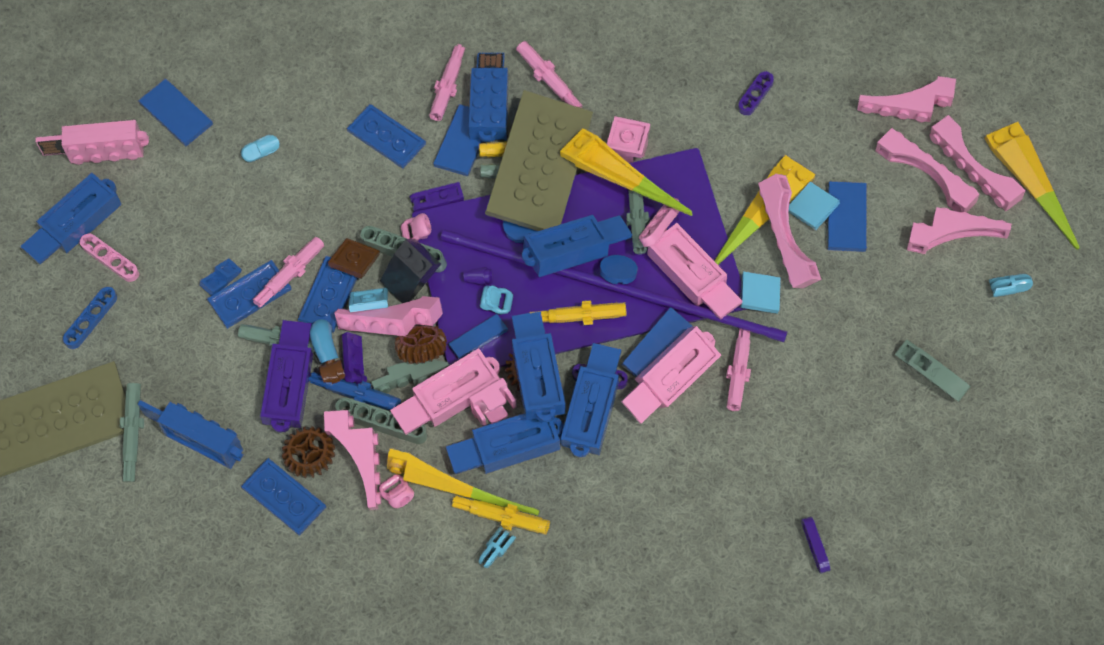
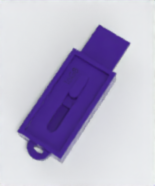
(288, 378)

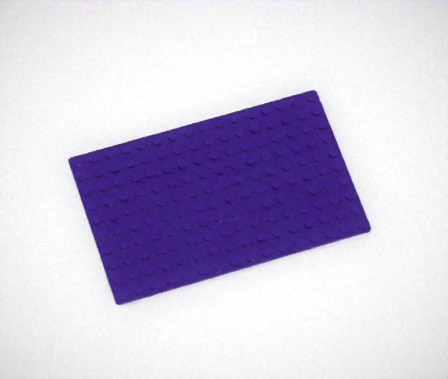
(677, 174)

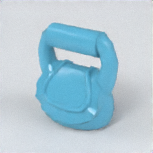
(491, 298)

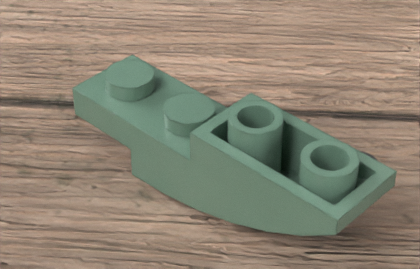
(932, 370)
(403, 373)

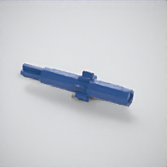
(359, 392)

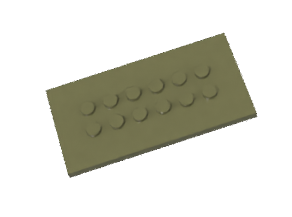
(532, 174)
(60, 418)

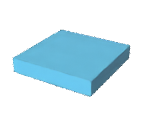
(813, 205)
(760, 292)
(368, 299)

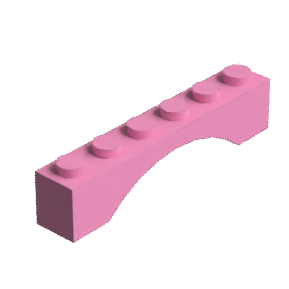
(897, 148)
(1002, 189)
(776, 196)

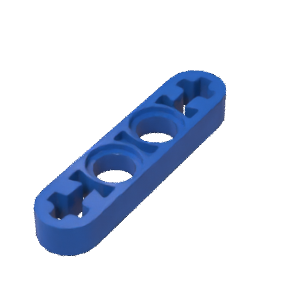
(93, 319)

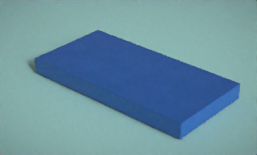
(175, 112)
(386, 136)
(458, 150)
(849, 220)
(327, 295)
(236, 300)
(656, 341)
(283, 496)

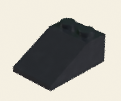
(409, 270)

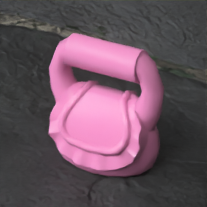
(420, 227)
(399, 495)

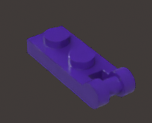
(437, 196)
(353, 358)

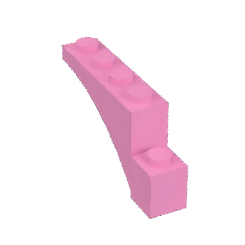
(914, 104)
(953, 225)
(392, 320)
(362, 448)

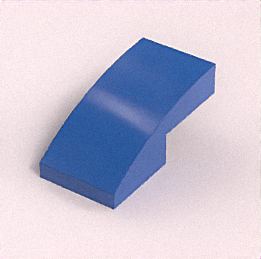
(221, 277)

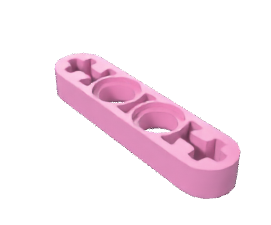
(658, 225)
(109, 257)

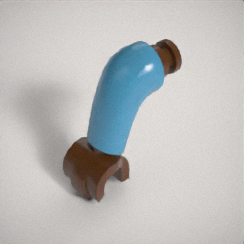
(325, 350)

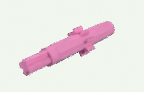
(545, 71)
(446, 87)
(292, 268)
(738, 372)

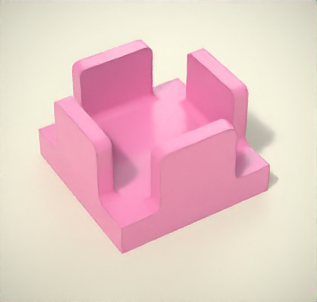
(628, 138)
(490, 402)

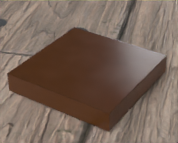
(354, 258)

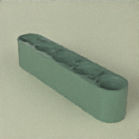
(381, 236)
(374, 415)

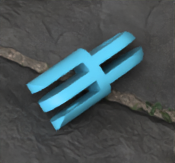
(260, 148)
(1010, 284)
(496, 548)

